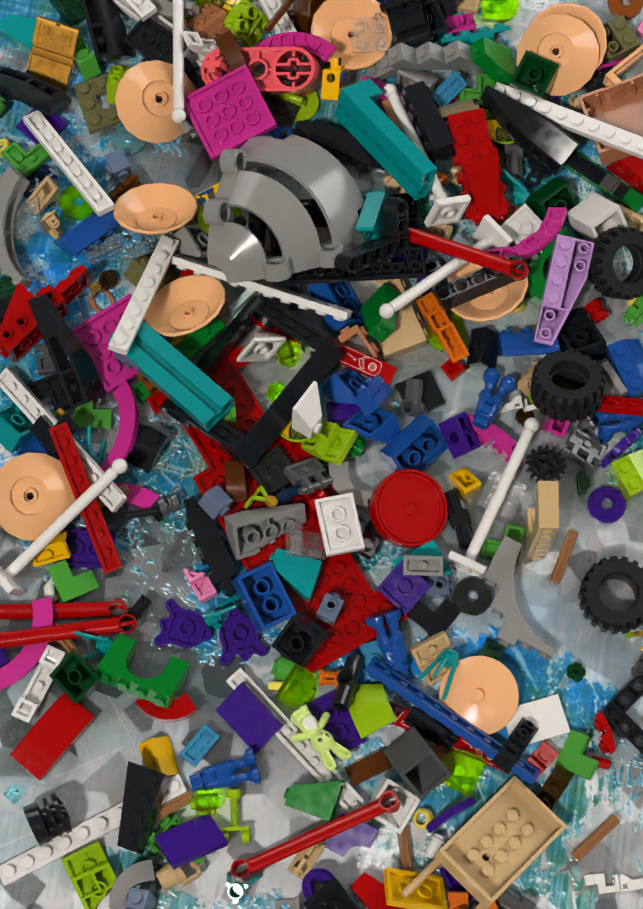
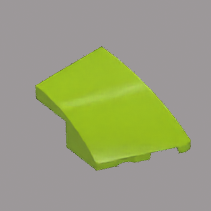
(331, 443)
(371, 709)
(89, 873)

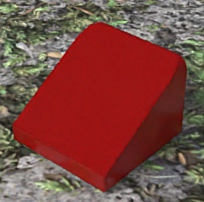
(454, 370)

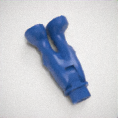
(487, 404)
(626, 424)
(392, 647)
(223, 775)

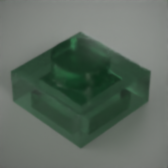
(582, 482)
(491, 649)

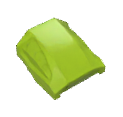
(246, 23)

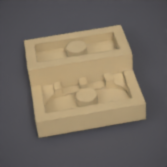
(427, 651)

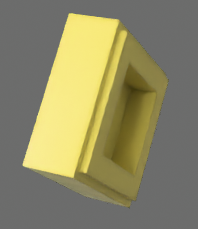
(273, 687)

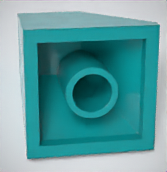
(14, 428)

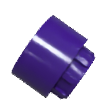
(312, 877)

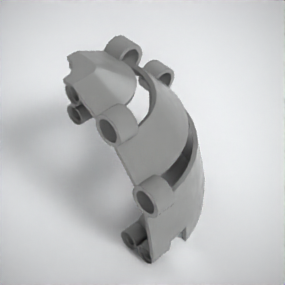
(239, 251)

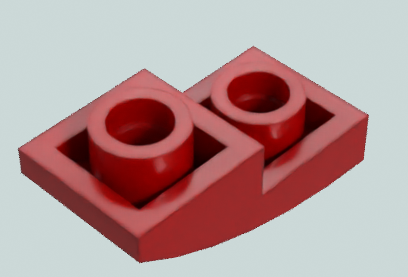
(606, 741)

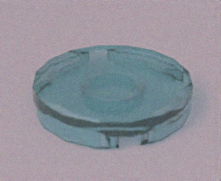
(126, 141)

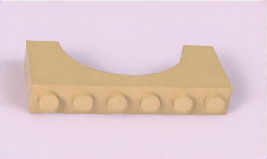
(407, 333)
(542, 521)

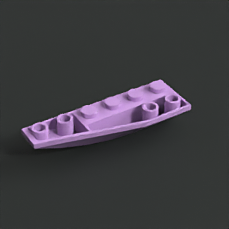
(562, 286)

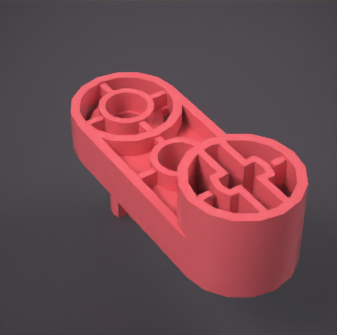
(278, 64)

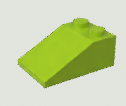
(628, 474)

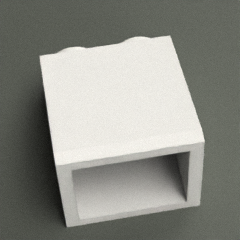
(595, 216)

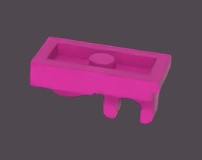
(460, 23)

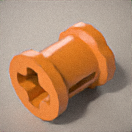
(328, 674)

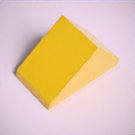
(465, 482)

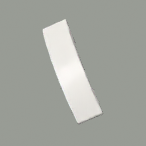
(202, 45)
(39, 685)

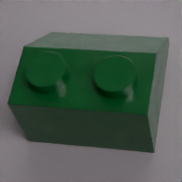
(534, 75)
(553, 194)
(76, 677)

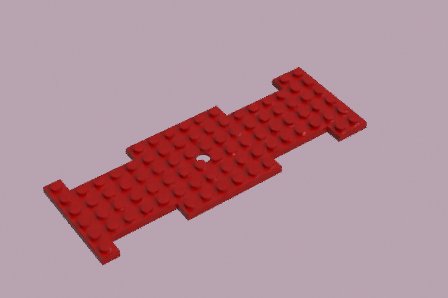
(338, 573)

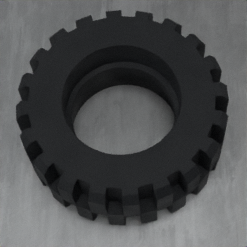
(601, 263)
(563, 403)
(593, 606)

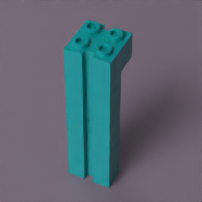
(384, 139)
(176, 377)

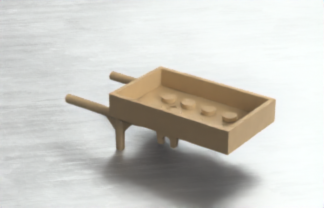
(507, 832)

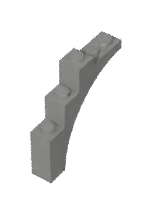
(425, 57)
(11, 191)
(515, 628)

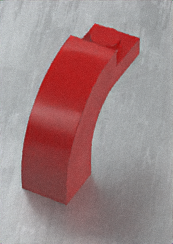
(180, 709)

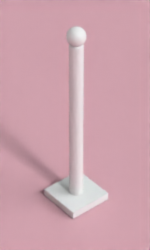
(178, 114)
(445, 209)
(486, 236)
(467, 563)
(6, 575)

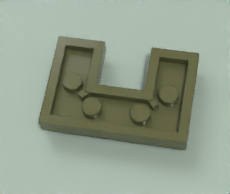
(87, 95)

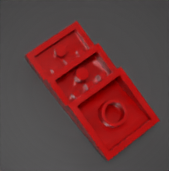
(52, 736)

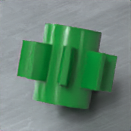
(358, 447)

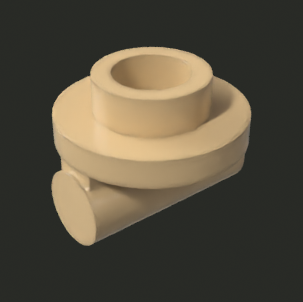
(574, 103)

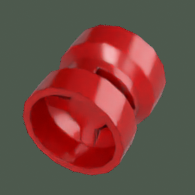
(597, 311)
(310, 501)

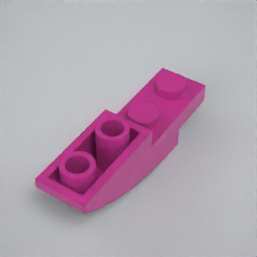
(501, 442)

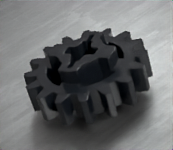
(537, 461)

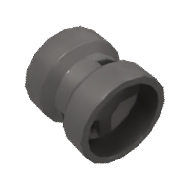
(587, 425)
(173, 504)

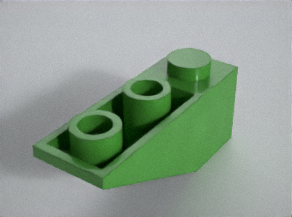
(86, 61)

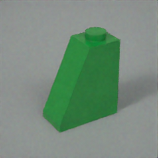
(494, 60)
(376, 325)
(315, 798)

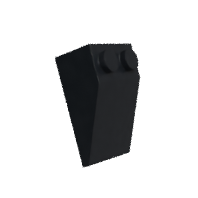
(582, 336)

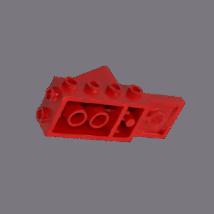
(477, 166)
(19, 318)

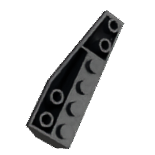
(106, 31)
(32, 91)
(531, 130)
(68, 356)

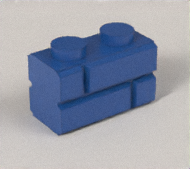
(371, 394)

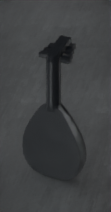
(117, 519)

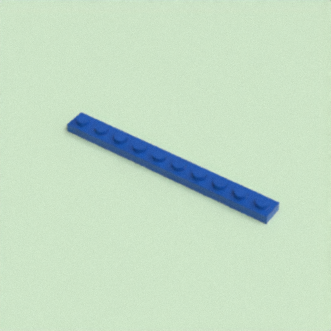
(446, 717)

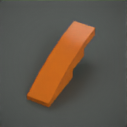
(442, 327)

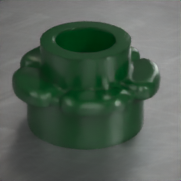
(575, 677)

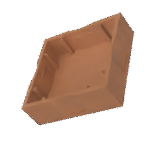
(618, 106)

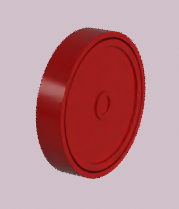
(408, 508)

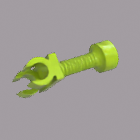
(233, 796)

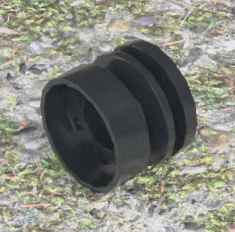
(47, 819)

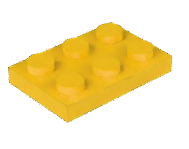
(427, 895)

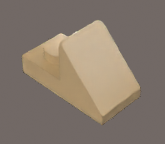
(47, 193)

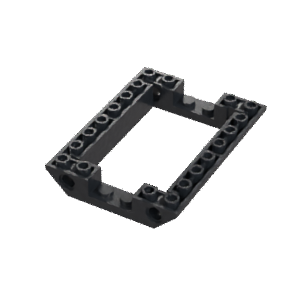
(411, 267)
(323, 359)

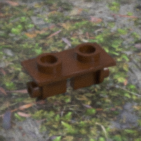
(130, 182)

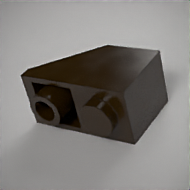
(554, 786)

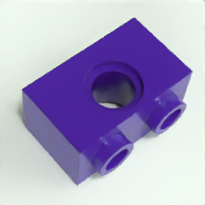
(459, 435)

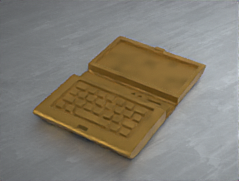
(53, 52)

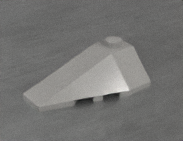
(255, 528)

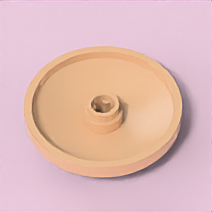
(482, 693)

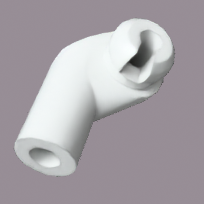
(49, 591)

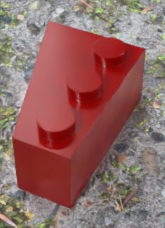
(629, 170)

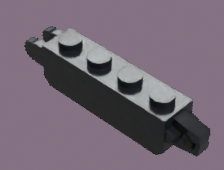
(339, 144)
(211, 546)

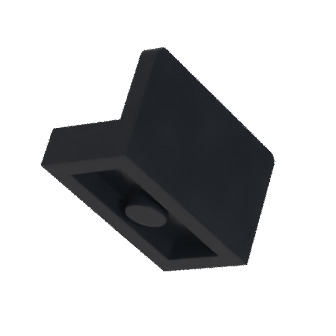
(483, 348)

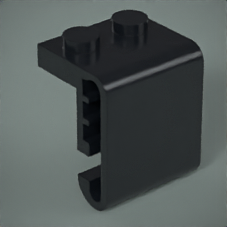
(408, 21)

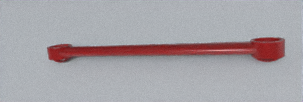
(467, 253)
(64, 610)
(64, 631)
(315, 836)

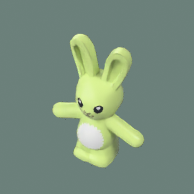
(320, 739)

